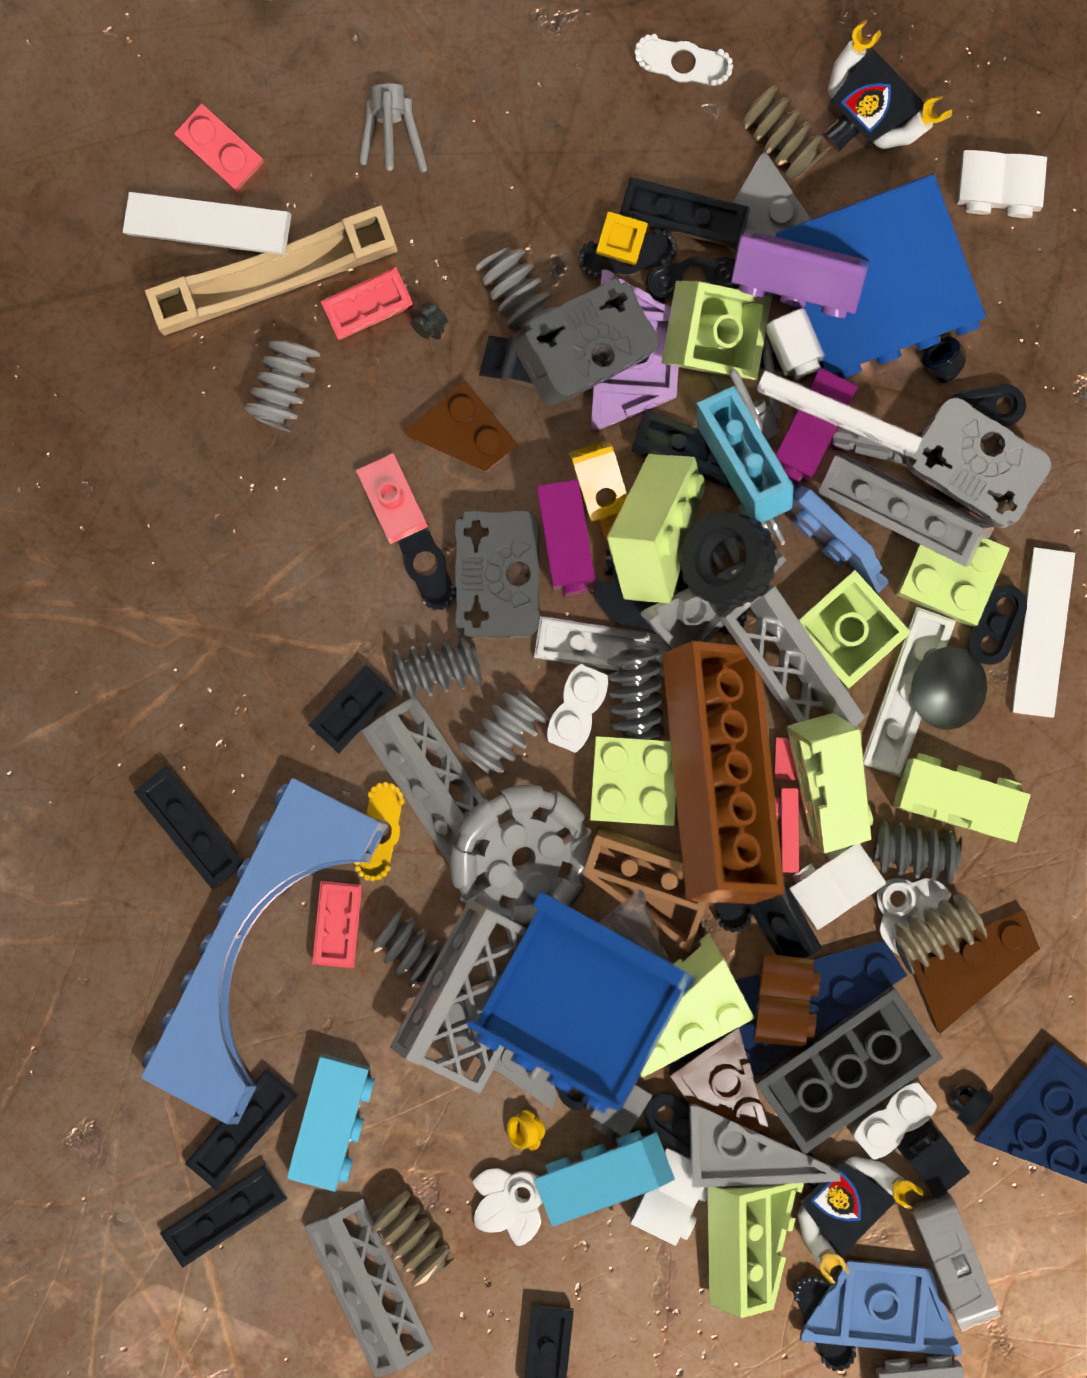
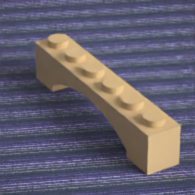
(237, 285)

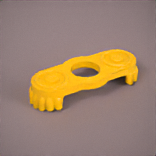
(384, 804)

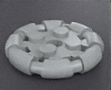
(523, 830)

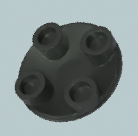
(948, 688)

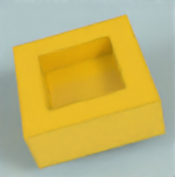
(621, 238)

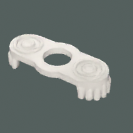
(710, 66)

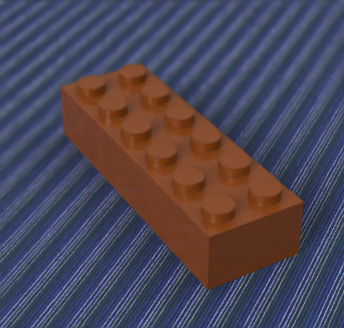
(722, 774)

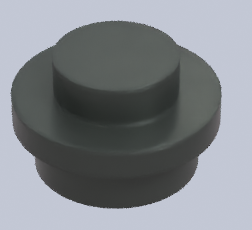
(428, 320)

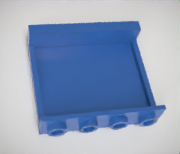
(913, 279)
(581, 1005)

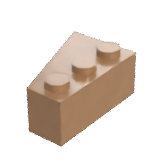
(628, 864)

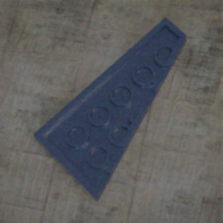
(846, 984)
(1045, 1117)

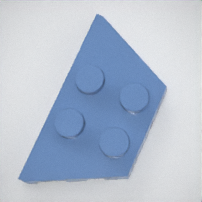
(840, 540)
(883, 1309)

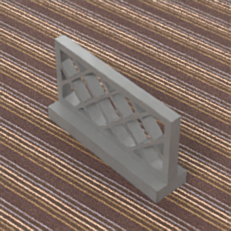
(443, 990)

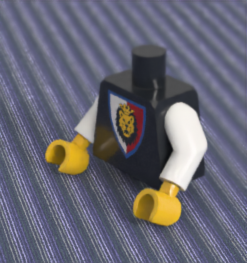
(874, 100)
(843, 1211)

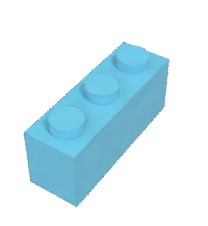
(744, 455)
(330, 1123)
(603, 1177)

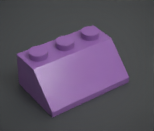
(799, 273)

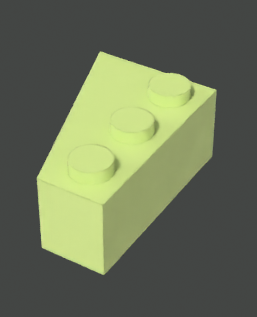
(654, 527)
(831, 781)
(962, 798)
(706, 1011)
(746, 1245)

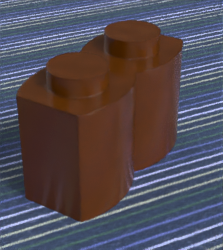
(784, 1000)

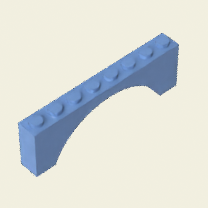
(198, 1050)

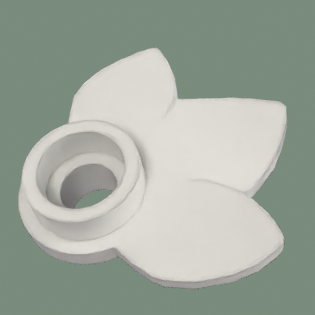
(917, 895)
(503, 1206)

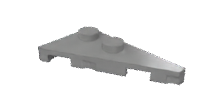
(689, 616)
(737, 1156)

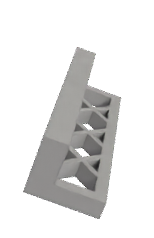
(904, 509)
(797, 650)
(418, 780)
(363, 1293)

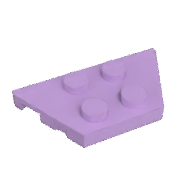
(642, 385)

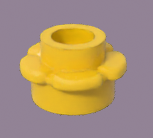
(525, 1130)

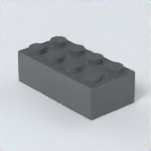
(848, 1069)

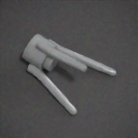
(387, 105)
(763, 414)

